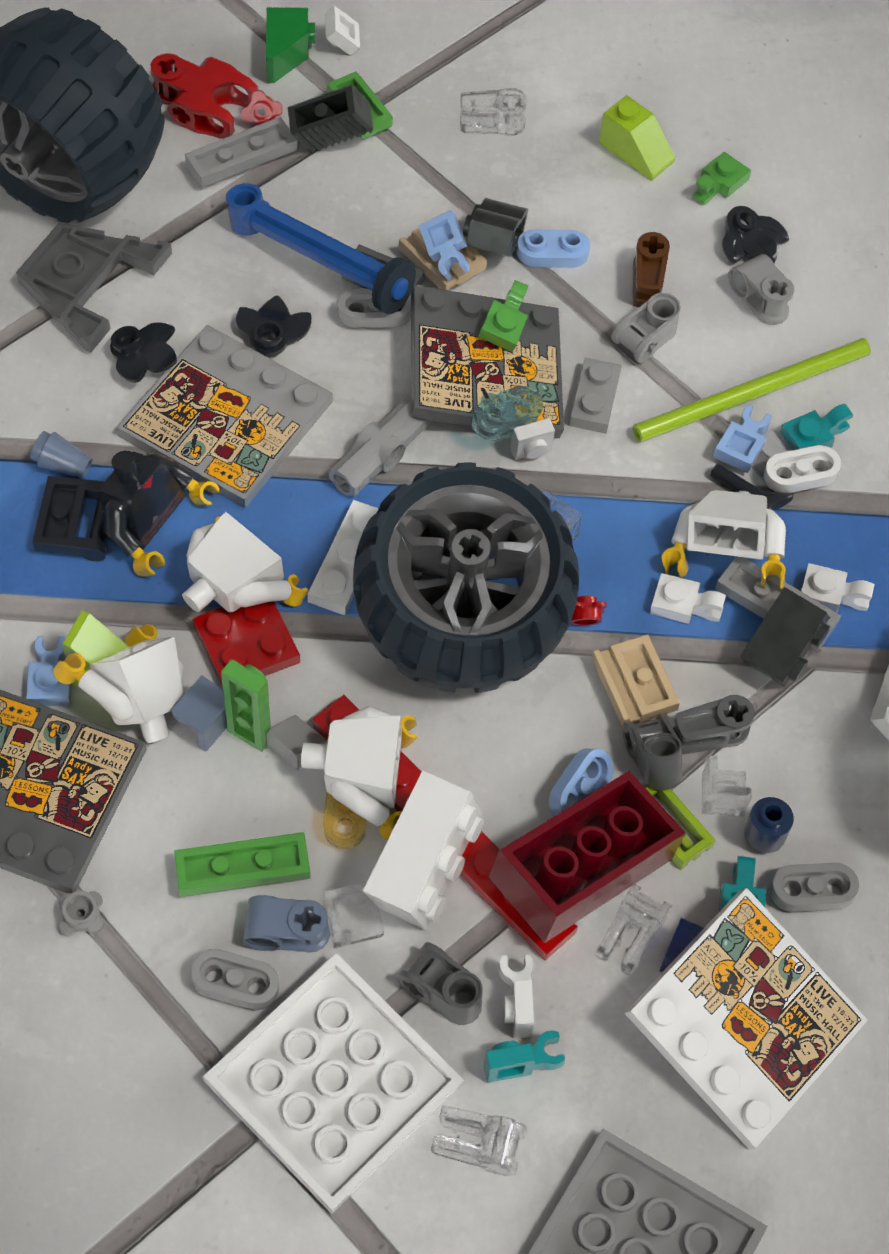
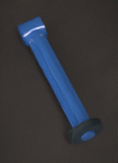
(389, 282)

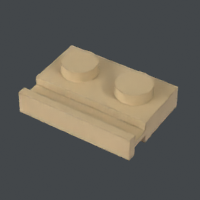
(416, 251)
(635, 680)

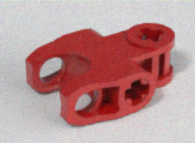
(198, 92)

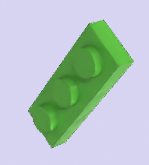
(246, 703)
(242, 864)

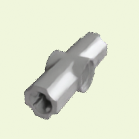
(377, 449)

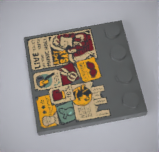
(459, 370)
(57, 789)

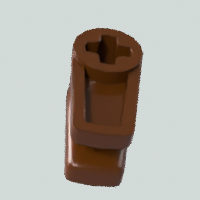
(649, 266)

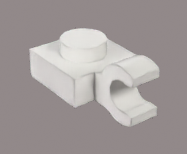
(831, 589)
(679, 599)
(519, 1006)

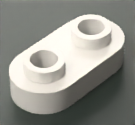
(799, 469)

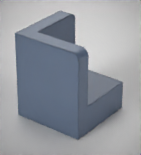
(203, 711)

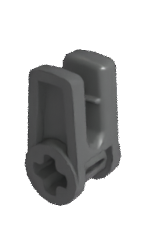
(714, 725)

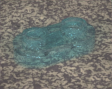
(510, 412)

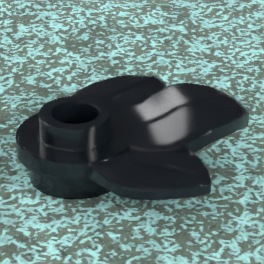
(750, 240)
(272, 323)
(142, 350)

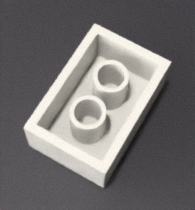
(425, 851)

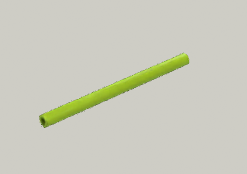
(751, 390)

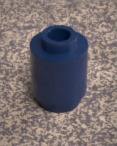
(768, 825)

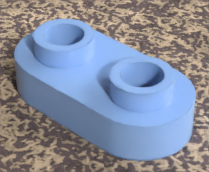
(553, 248)
(577, 783)

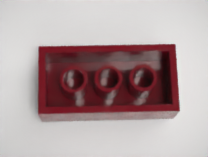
(586, 855)

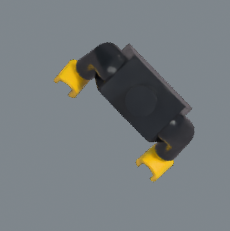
(141, 499)

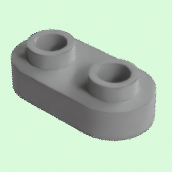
(367, 315)
(812, 889)
(237, 976)

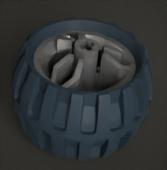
(72, 116)
(453, 528)

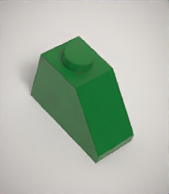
(287, 40)

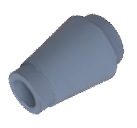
(60, 455)

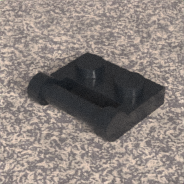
(62, 517)

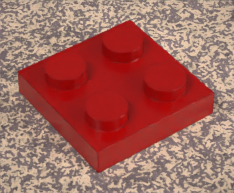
(248, 636)

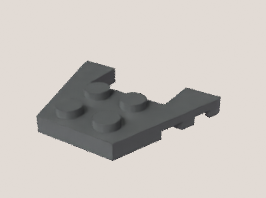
(73, 266)

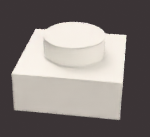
(342, 30)
(532, 439)

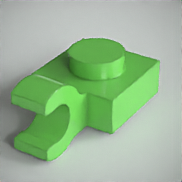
(721, 176)
(504, 321)

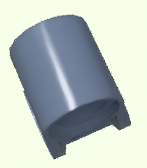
(280, 923)

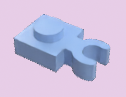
(443, 241)
(743, 442)
(41, 683)

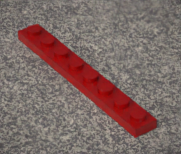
(478, 855)

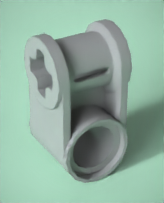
(762, 288)
(649, 326)

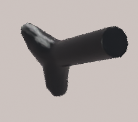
(736, 483)

